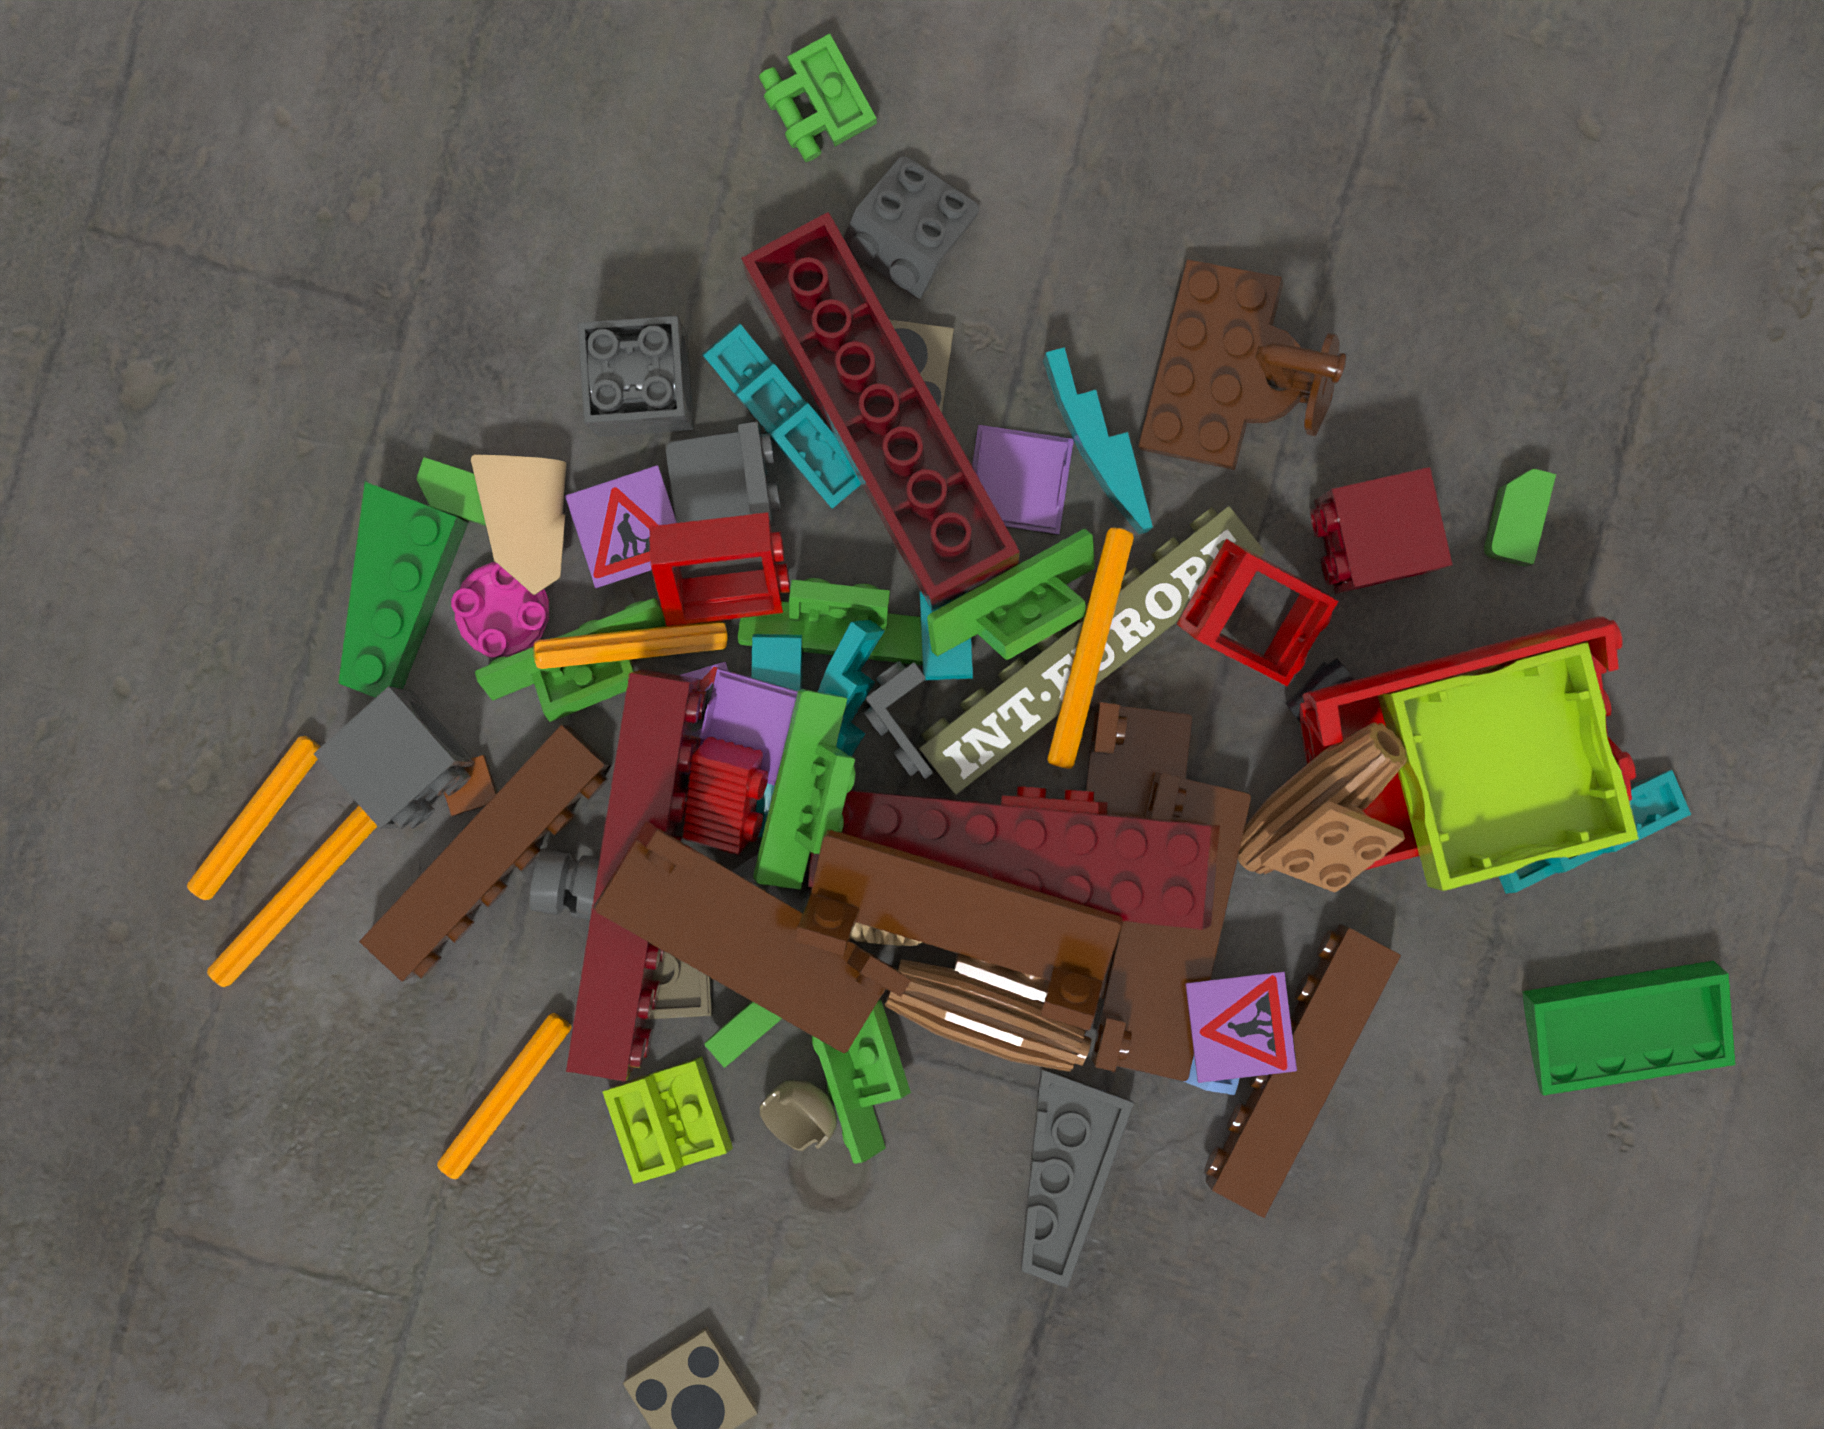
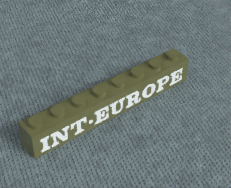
(1035, 690)

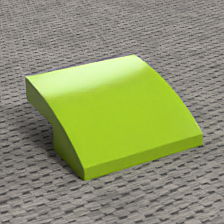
(667, 1120)

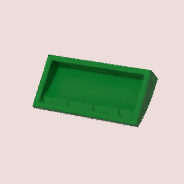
(1630, 1027)

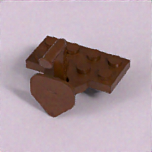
(1221, 366)

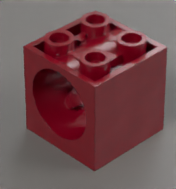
(1380, 531)

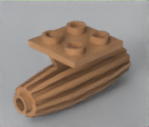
(1317, 817)
(989, 1011)

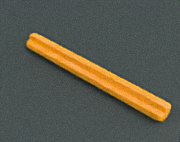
(1090, 648)
(291, 898)

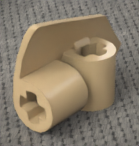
(523, 515)

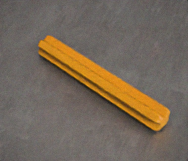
(629, 644)
(254, 818)
(504, 1096)

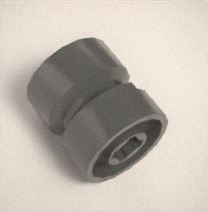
(563, 883)

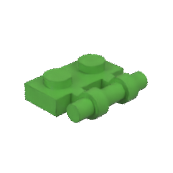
(831, 91)

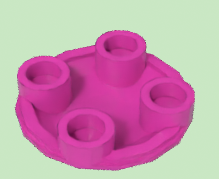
(499, 612)

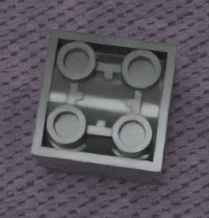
(635, 376)
(396, 759)

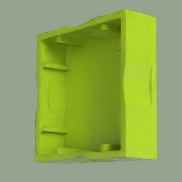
(1508, 767)

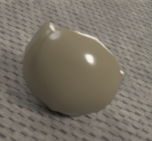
(799, 1114)

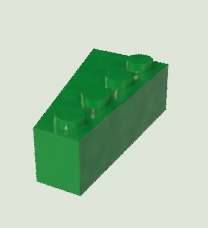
(395, 586)

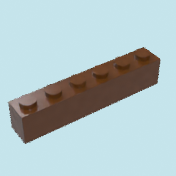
(485, 854)
(1285, 1105)

